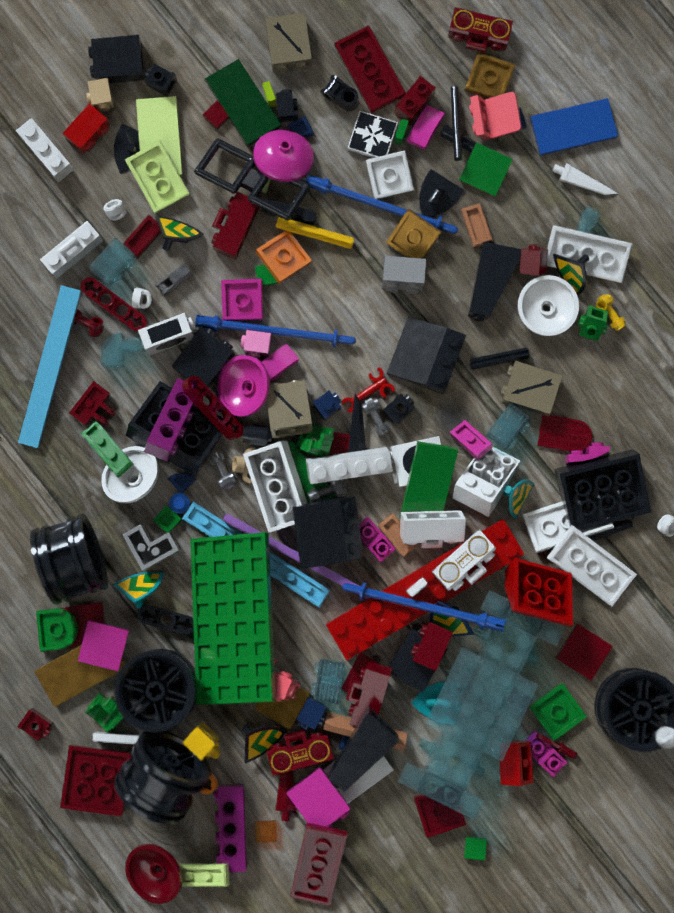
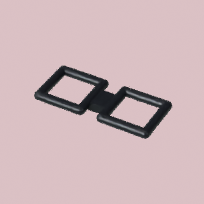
(249, 179)

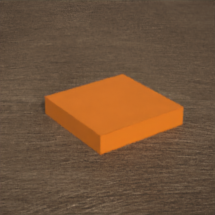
(283, 256)

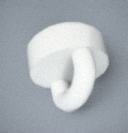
(115, 209)
(137, 298)
(666, 525)
(665, 737)

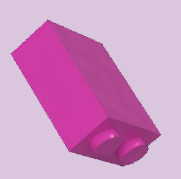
(319, 799)

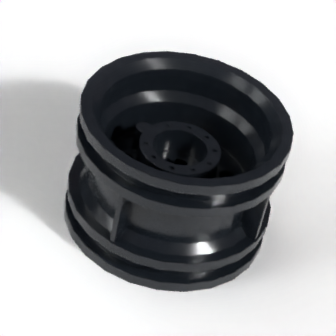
(69, 559)
(129, 681)
(614, 691)
(161, 777)

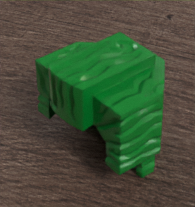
(317, 442)
(104, 712)

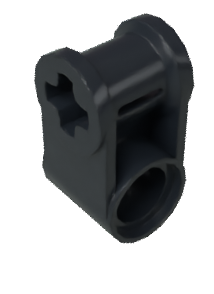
(337, 91)

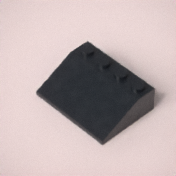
(196, 442)
(603, 489)

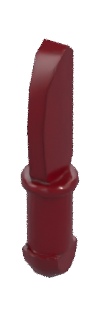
(559, 747)

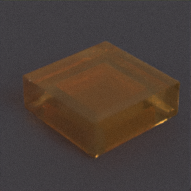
(265, 831)

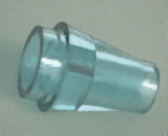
(588, 219)

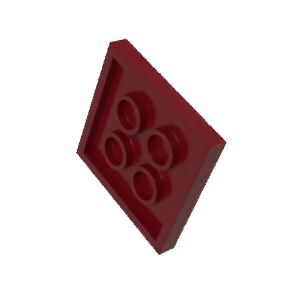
(90, 780)

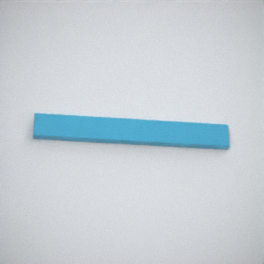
(50, 366)
(279, 569)

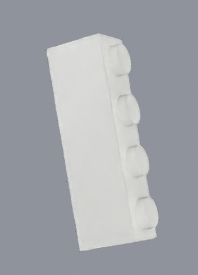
(349, 465)

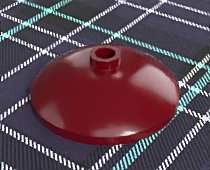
(153, 873)

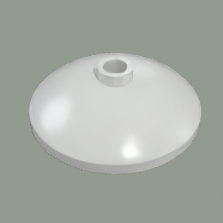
(551, 292)
(124, 488)

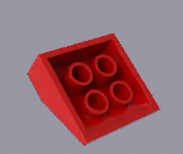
(540, 591)

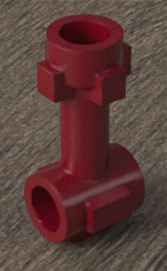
(95, 324)

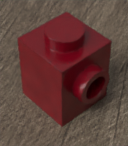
(533, 260)

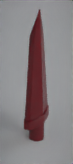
(283, 802)

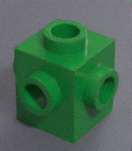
(593, 323)

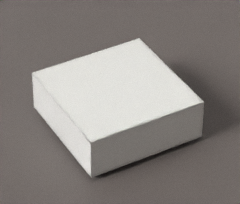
(416, 587)

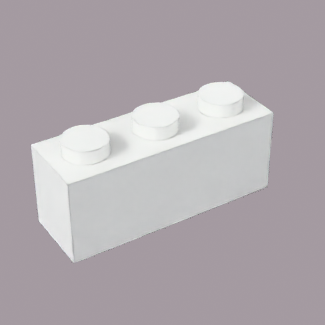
(44, 150)

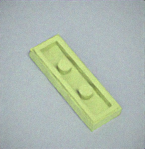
(205, 875)

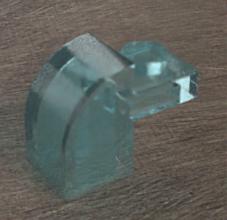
(114, 347)

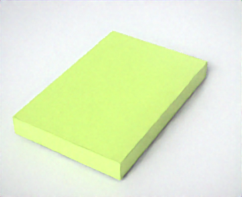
(157, 176)

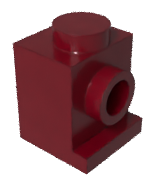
(34, 716)

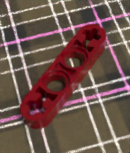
(114, 304)
(214, 406)

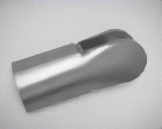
(176, 277)

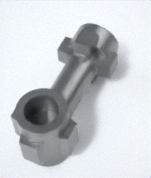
(371, 407)
(227, 479)
(336, 487)

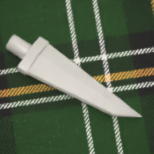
(577, 178)

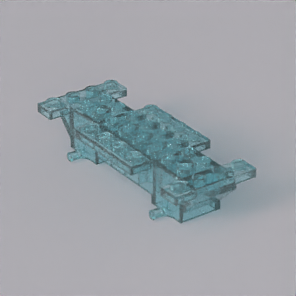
(479, 707)

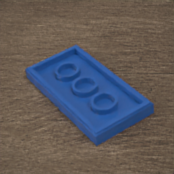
(573, 127)

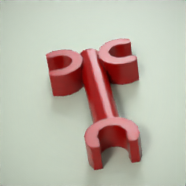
(380, 383)

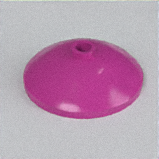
(283, 163)
(235, 385)

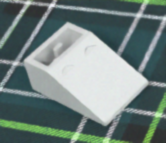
(485, 481)

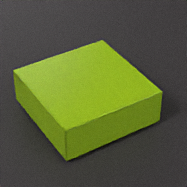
(269, 94)

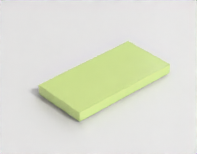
(158, 122)

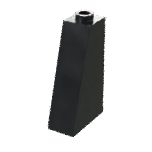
(492, 274)
(364, 748)

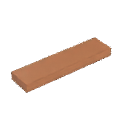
(341, 725)

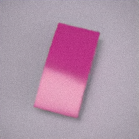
(425, 127)
(279, 362)
(592, 452)
(375, 539)
(546, 755)

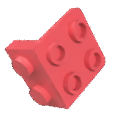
(495, 115)

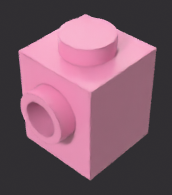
(256, 343)

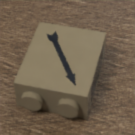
(288, 42)
(531, 388)
(289, 409)

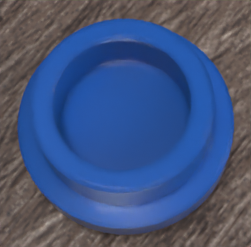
(179, 503)

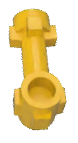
(605, 302)

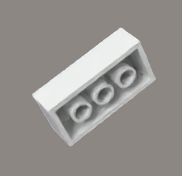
(275, 484)

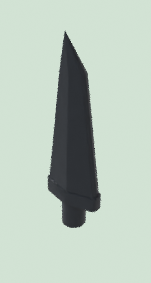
(357, 433)

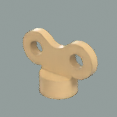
(239, 465)

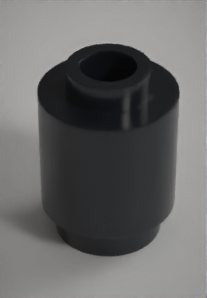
(257, 436)

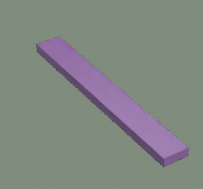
(287, 551)

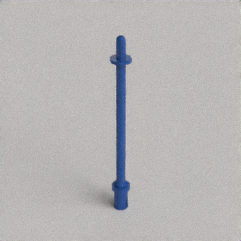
(326, 186)
(217, 323)
(482, 620)

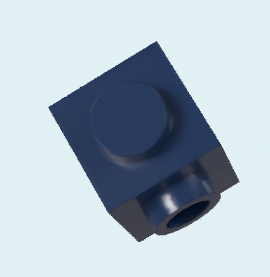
(327, 404)
(311, 714)

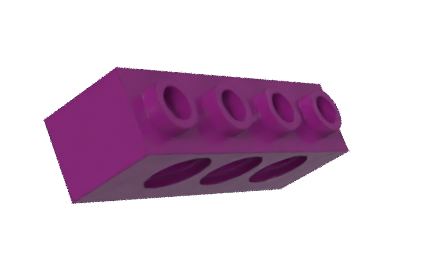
(161, 446)
(234, 793)

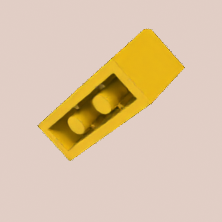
(203, 742)

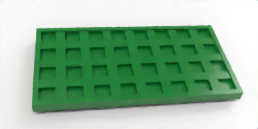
(232, 619)

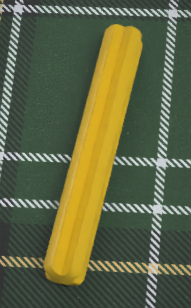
(315, 233)

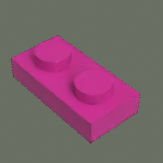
(471, 440)

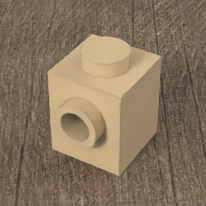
(100, 95)

